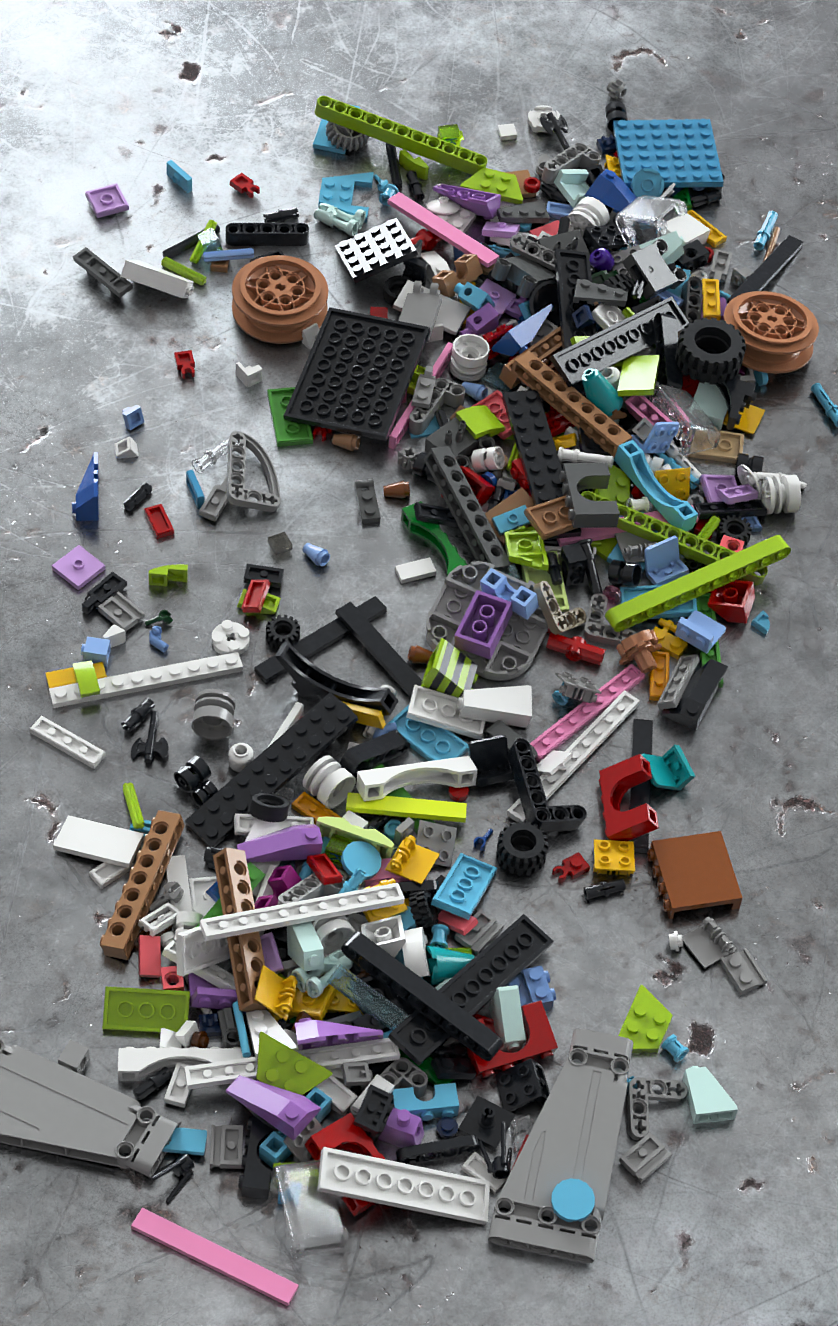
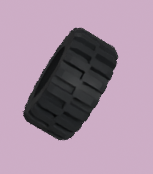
(707, 366)

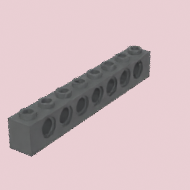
(465, 508)

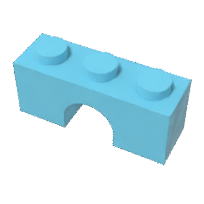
(444, 1102)

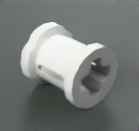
(639, 504)

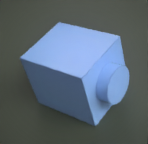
(96, 650)

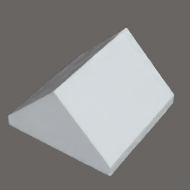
(386, 933)

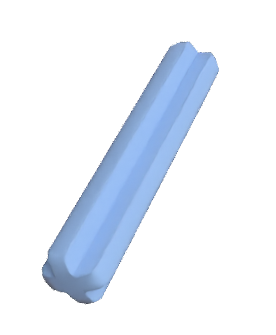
(224, 255)

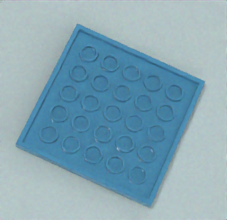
(677, 149)

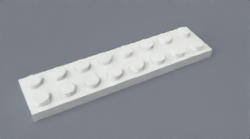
(403, 1186)

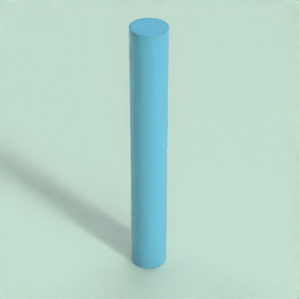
(241, 1030)

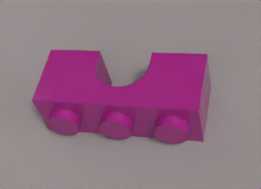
(280, 881)

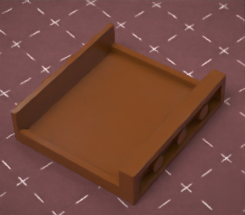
(694, 872)

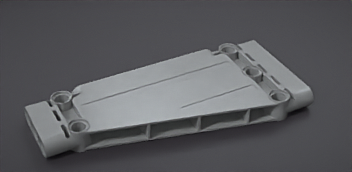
(75, 1116)
(569, 1140)

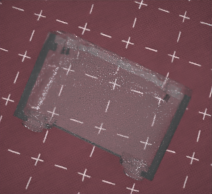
(647, 218)
(695, 428)
(309, 1214)

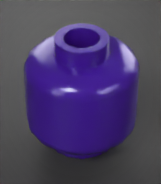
(602, 260)

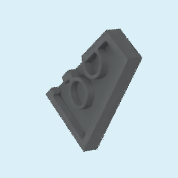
(524, 213)
(595, 292)

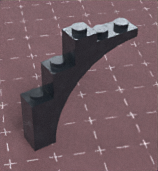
(737, 395)
(312, 681)

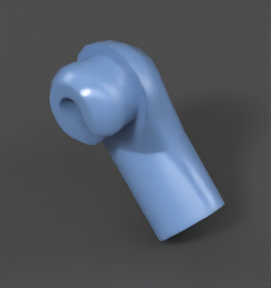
(155, 639)
(388, 728)

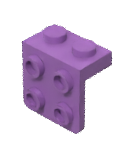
(207, 995)

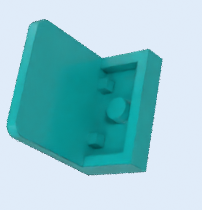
(671, 769)

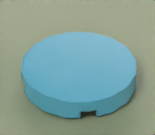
(647, 183)
(363, 856)
(572, 1200)

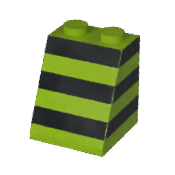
(449, 670)

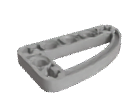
(243, 494)

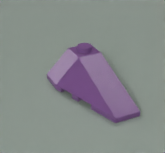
(476, 201)
(286, 844)
(323, 1034)
(277, 1106)

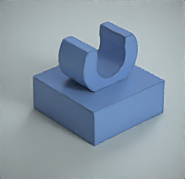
(133, 417)

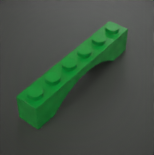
(434, 535)

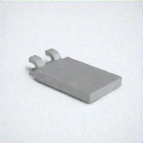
(422, 307)

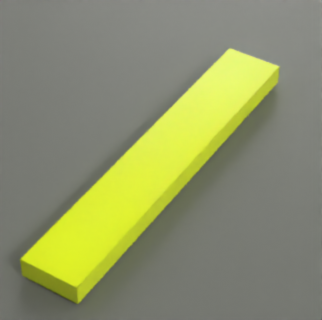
(408, 808)

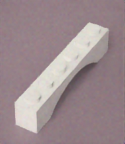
(379, 782)
(138, 1063)

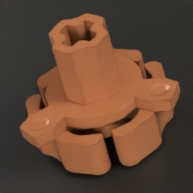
(639, 648)

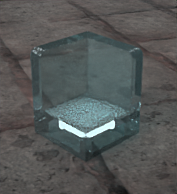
(209, 240)

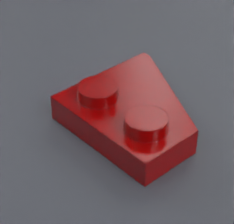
(557, 422)

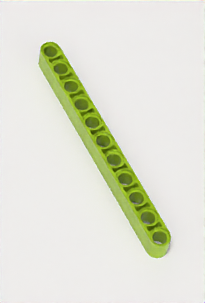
(399, 135)
(664, 530)
(697, 583)

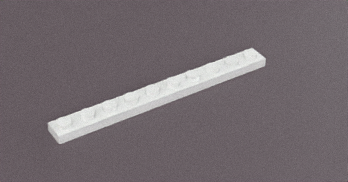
(150, 679)
(583, 747)
(301, 911)
(328, 1057)

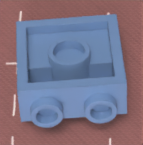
(534, 987)

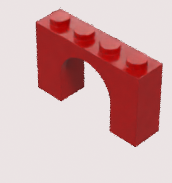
(614, 784)
(538, 1043)
(344, 1136)

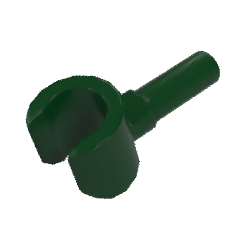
(163, 616)

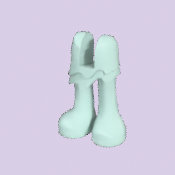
(330, 215)
(312, 983)

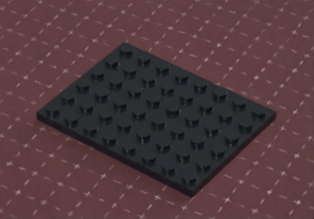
(357, 374)

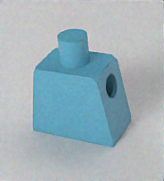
(472, 296)

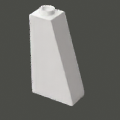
(157, 278)
(505, 704)

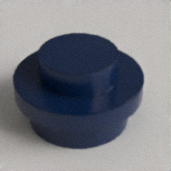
(447, 1127)

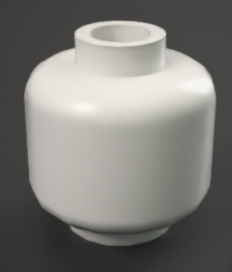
(612, 375)
(240, 756)

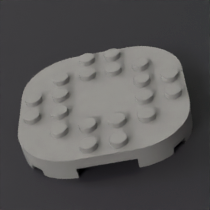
(521, 636)

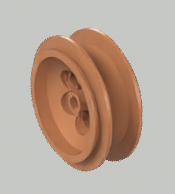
(279, 298)
(775, 330)

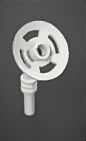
(753, 478)

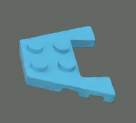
(340, 189)

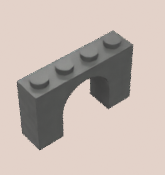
(582, 511)

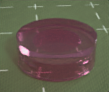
(612, 593)

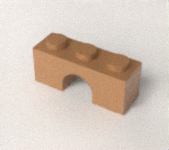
(467, 270)

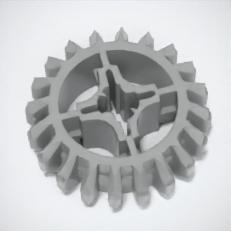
(345, 137)

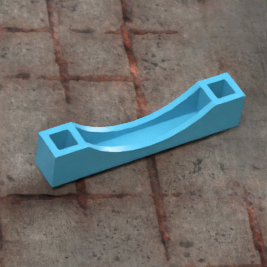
(634, 464)

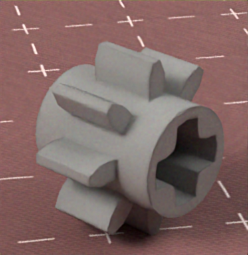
(616, 89)
(407, 458)

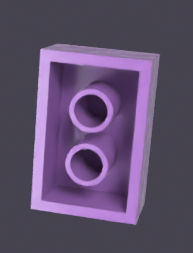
(483, 624)

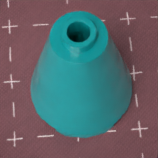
(601, 392)
(444, 964)

